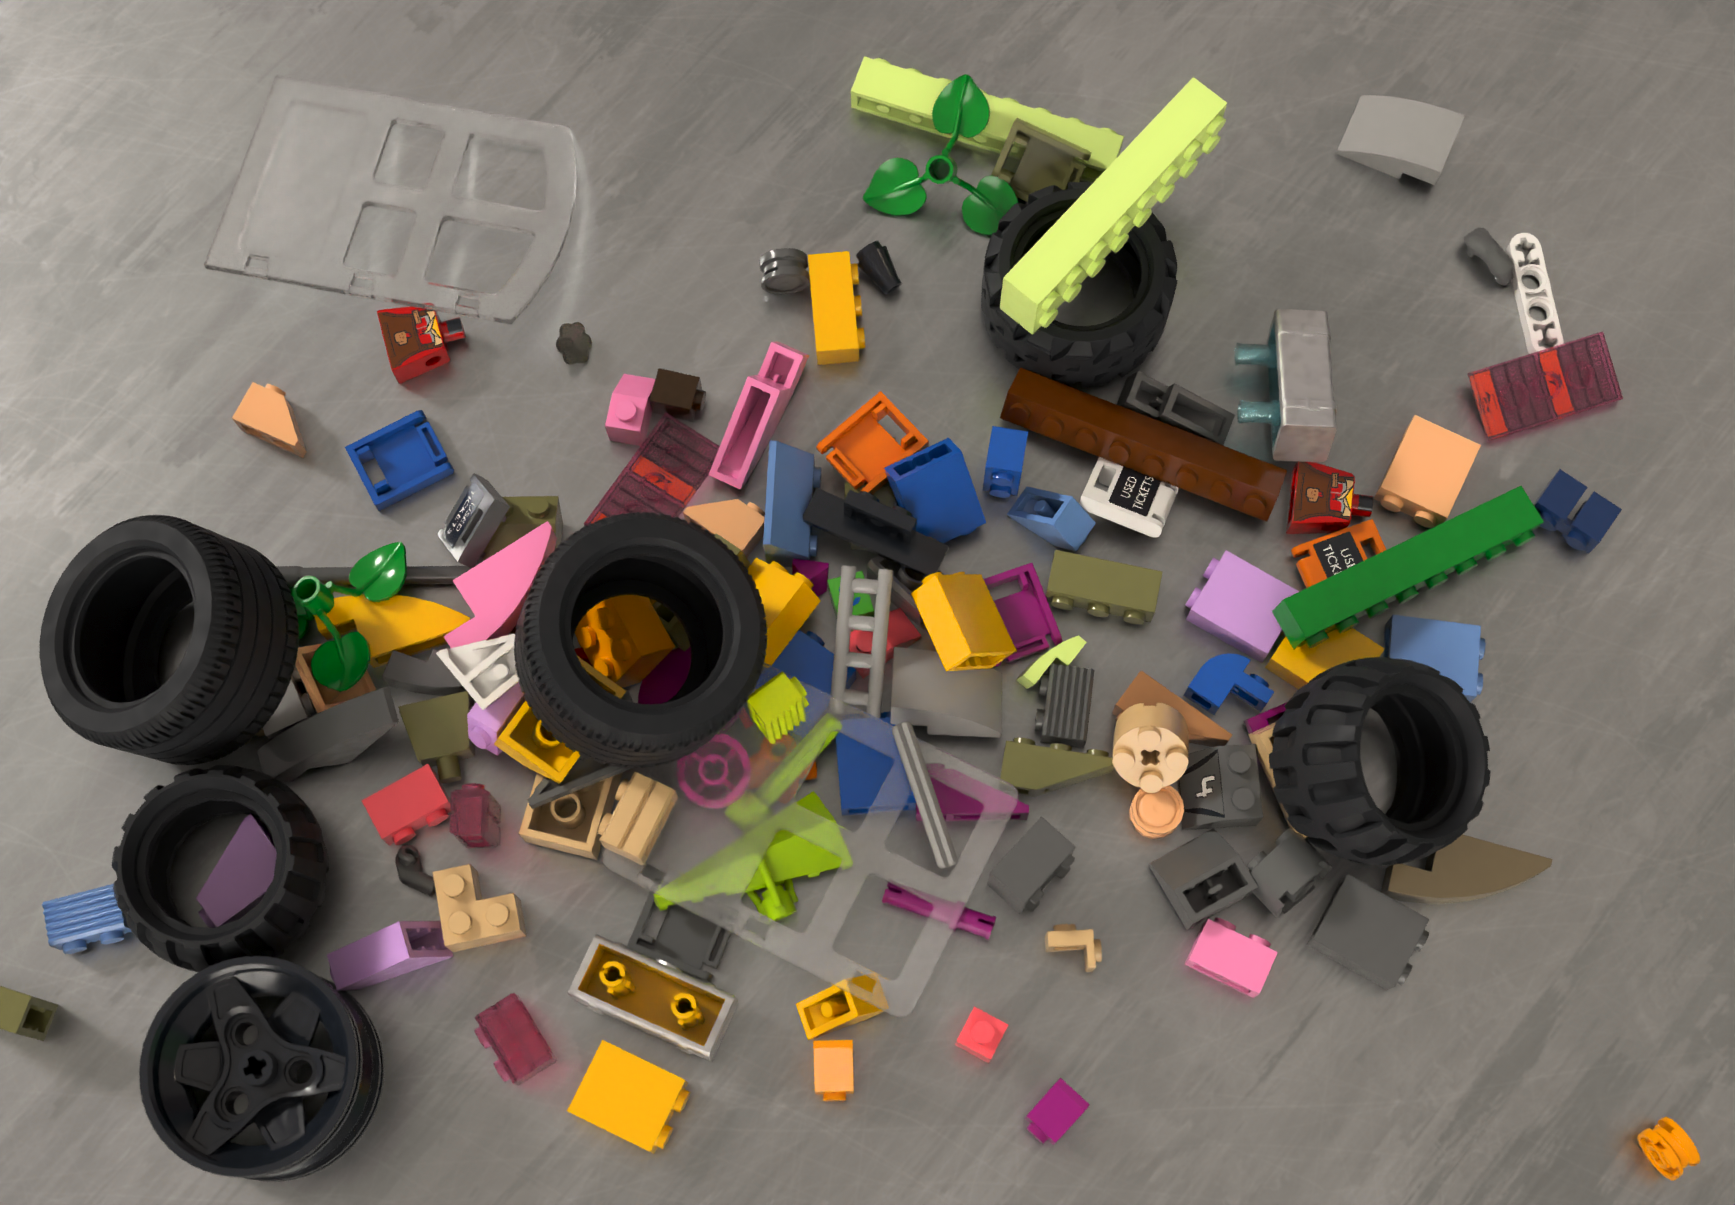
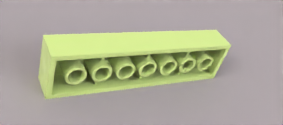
(1113, 206)

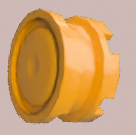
(1668, 1148)

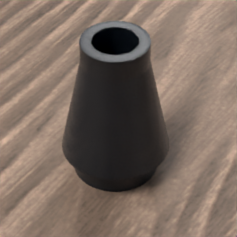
(878, 266)

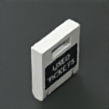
(1131, 499)

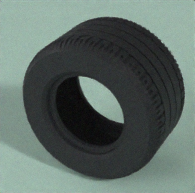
(683, 572)
(108, 630)

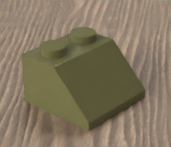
(524, 516)

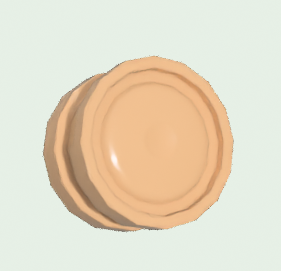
(1156, 813)

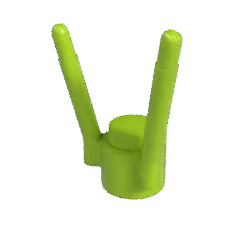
(776, 902)

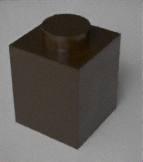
(677, 395)

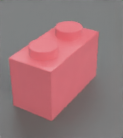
(408, 806)

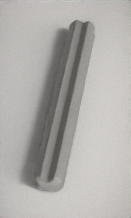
(924, 795)

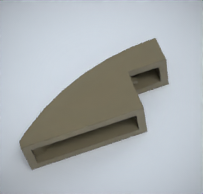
(1463, 873)

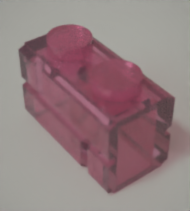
(475, 817)
(514, 1039)

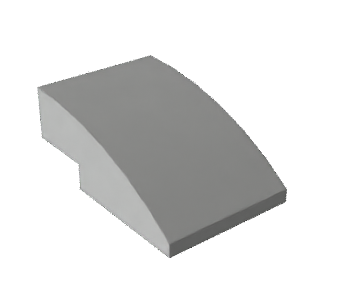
(1400, 136)
(942, 699)

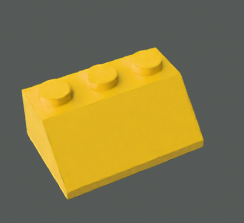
(535, 746)

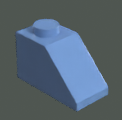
(1052, 517)

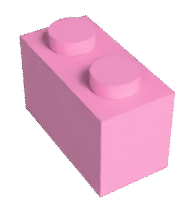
(1231, 956)

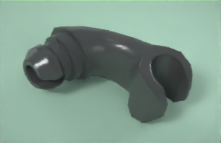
(1484, 246)

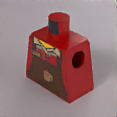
(417, 340)
(1323, 500)

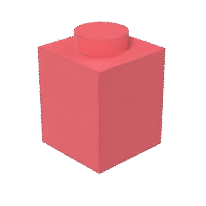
(981, 1034)

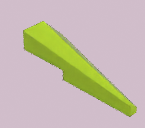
(789, 854)

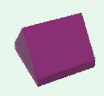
(815, 571)

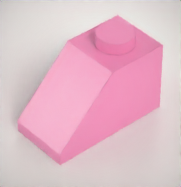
(630, 410)

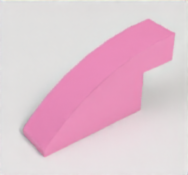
(758, 414)
(500, 587)

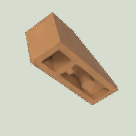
(1149, 691)

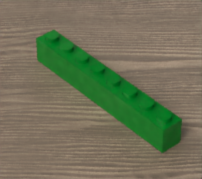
(1407, 567)

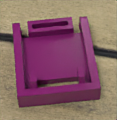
(1025, 612)

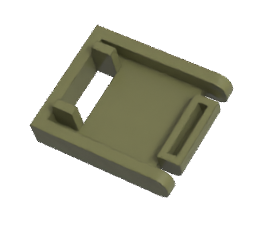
(1044, 163)

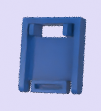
(407, 456)

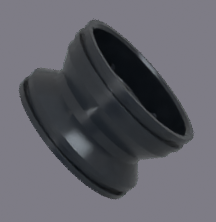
(264, 1070)

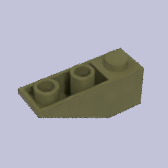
(1042, 769)

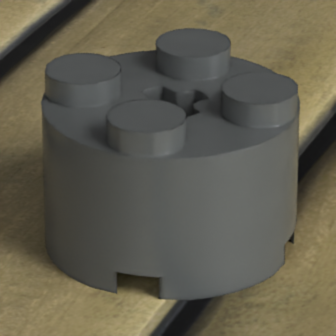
(1287, 872)

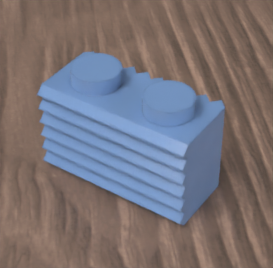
(84, 919)

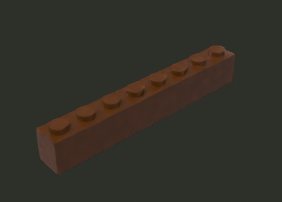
(1143, 444)

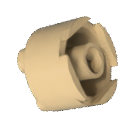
(1151, 746)

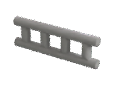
(876, 624)

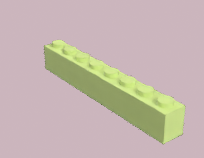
(910, 97)

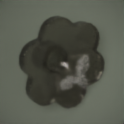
(573, 343)

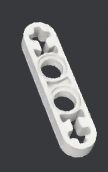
(1538, 297)

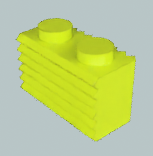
(778, 706)

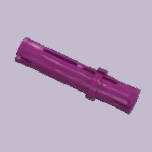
(969, 921)

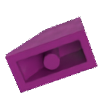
(1055, 1113)

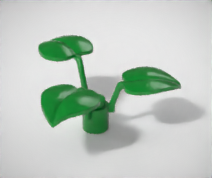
(897, 184)
(345, 660)

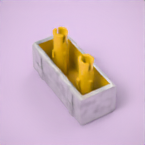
(653, 997)

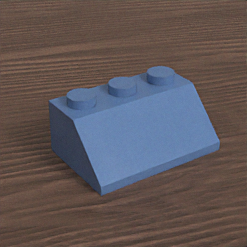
(788, 494)

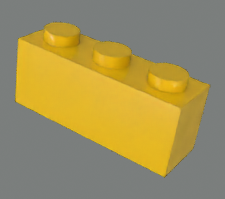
(835, 307)

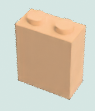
(1426, 472)

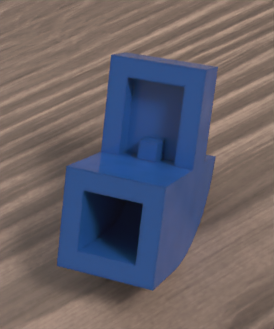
(1223, 676)

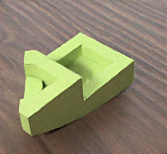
(1061, 655)

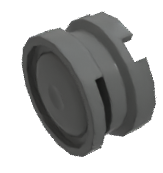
(784, 271)

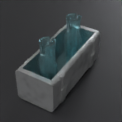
(1299, 385)

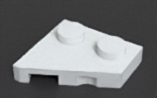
(483, 667)

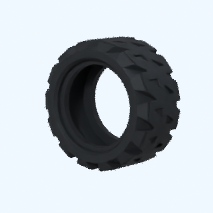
(1080, 352)

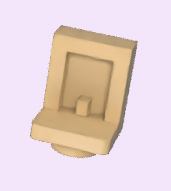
(1067, 938)

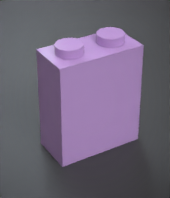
(1239, 605)

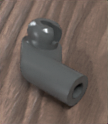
(411, 872)

